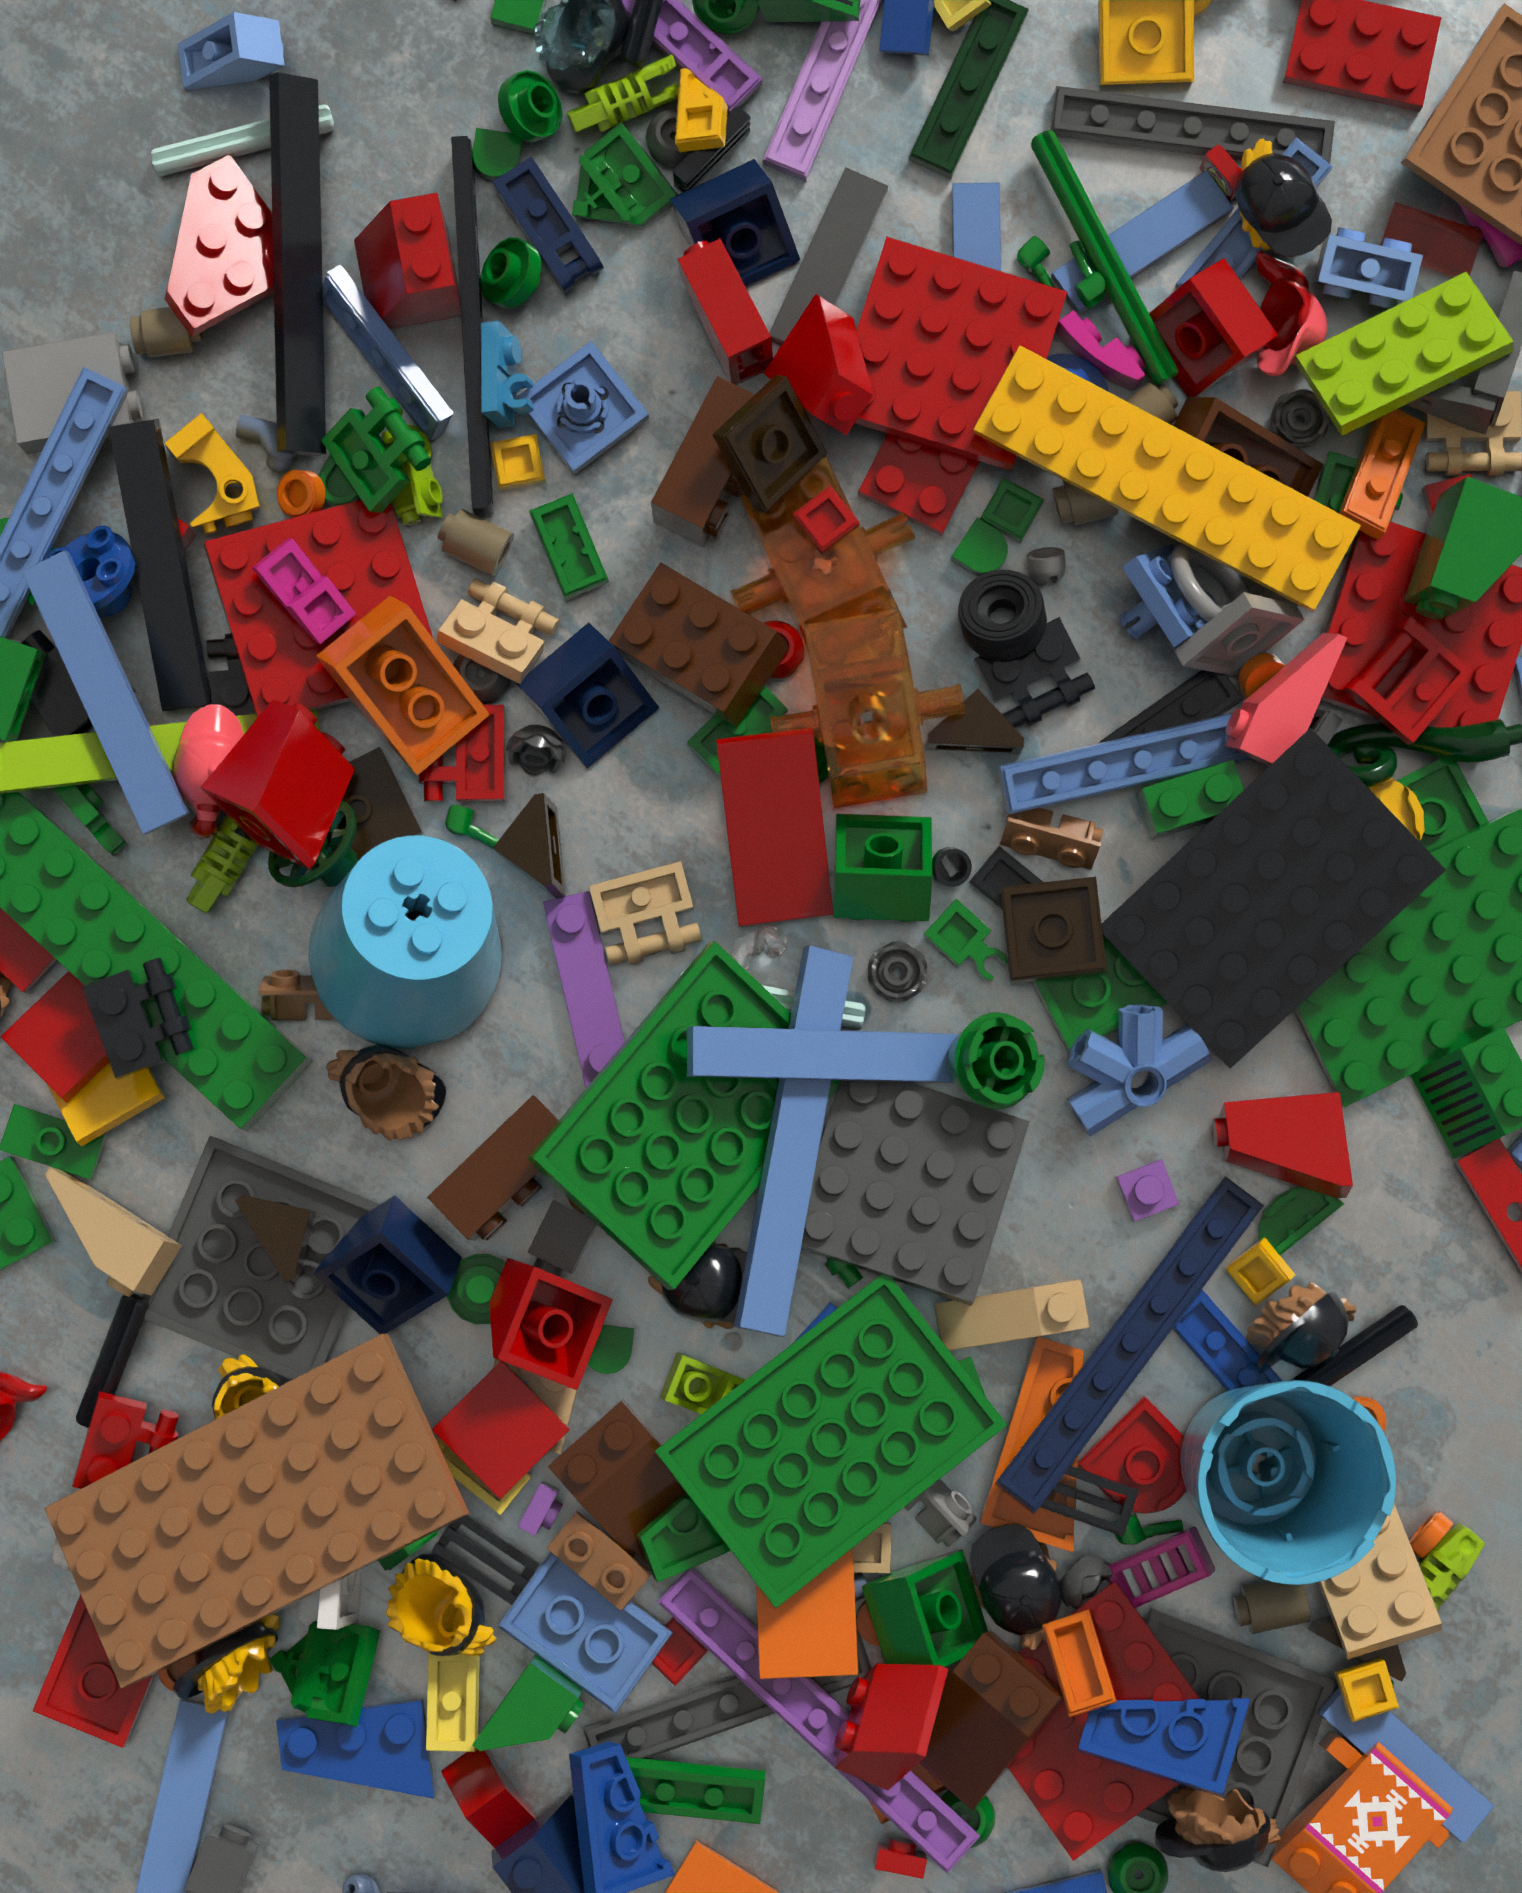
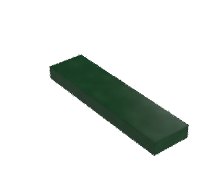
(968, 87)

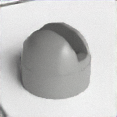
(1046, 563)

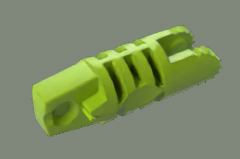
(624, 98)
(220, 865)
(1450, 1562)

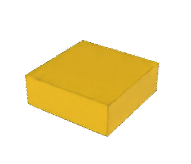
(517, 462)
(1260, 1271)
(1366, 1689)

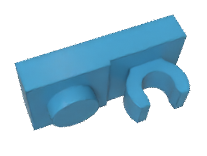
(498, 375)

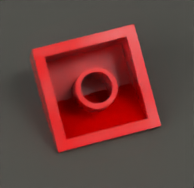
(1211, 327)
(545, 1323)
(889, 1721)

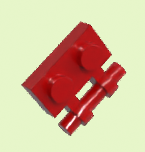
(478, 766)
(113, 1436)

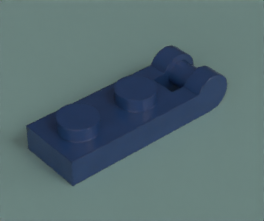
(546, 223)

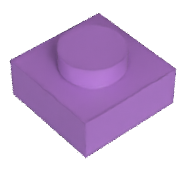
(1147, 1190)
(541, 1510)

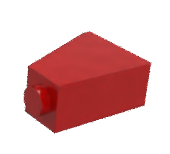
(726, 311)
(825, 365)
(1289, 1140)

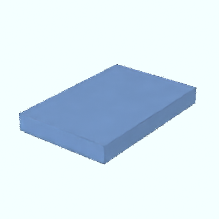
(584, 1633)

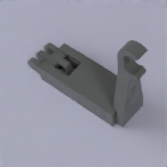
(1482, 407)

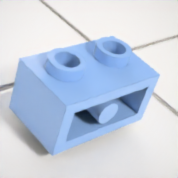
(1354, 265)

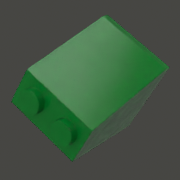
(1466, 547)

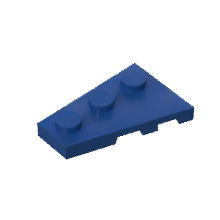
(1172, 1740)
(379, 1753)
(613, 1833)

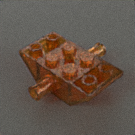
(854, 579)
(858, 669)

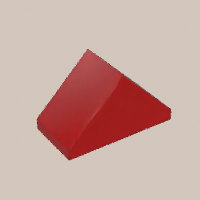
(486, 1796)

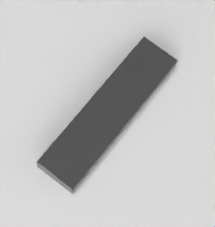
(832, 248)

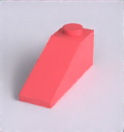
(1285, 704)

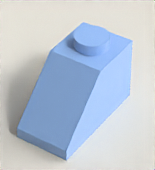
(231, 52)

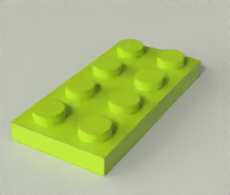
(1404, 353)

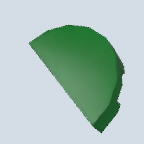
(1294, 1215)

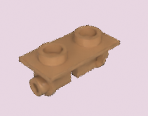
(1072, 844)
(289, 996)
(599, 1560)

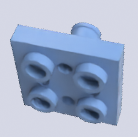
(583, 378)
(1161, 599)

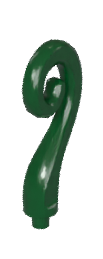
(1459, 744)

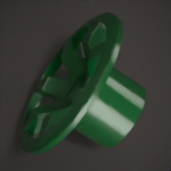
(333, 861)

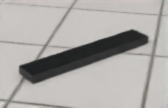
(160, 564)

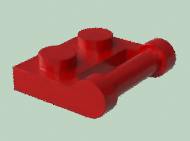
(1422, 689)

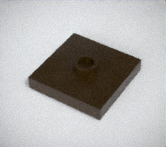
(770, 443)
(377, 803)
(1053, 930)

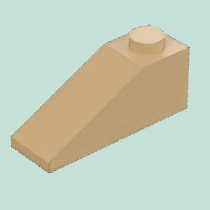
(114, 1238)
(1013, 1315)

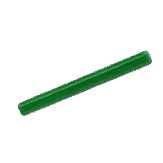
(1104, 257)

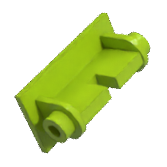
(422, 494)

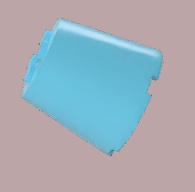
(403, 977)
(1316, 1492)

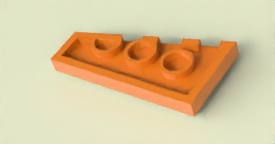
(1045, 1379)

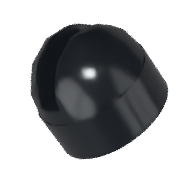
(959, 861)

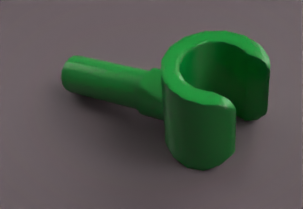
(1031, 256)
(1092, 287)
(459, 822)
(1135, 1533)

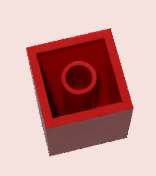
(409, 263)
(283, 782)

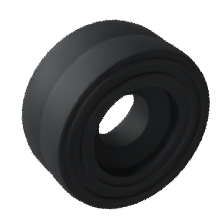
(1007, 639)

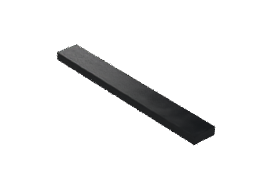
(297, 264)
(471, 324)

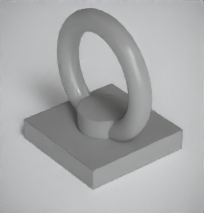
(1234, 631)

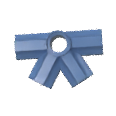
(1115, 1065)

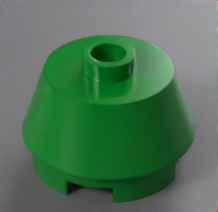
(996, 1060)

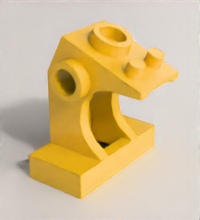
(204, 446)

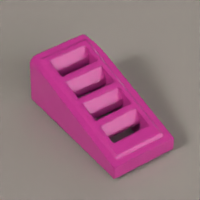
(1197, 1552)

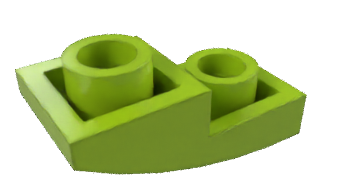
(697, 1384)

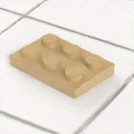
(1381, 1596)

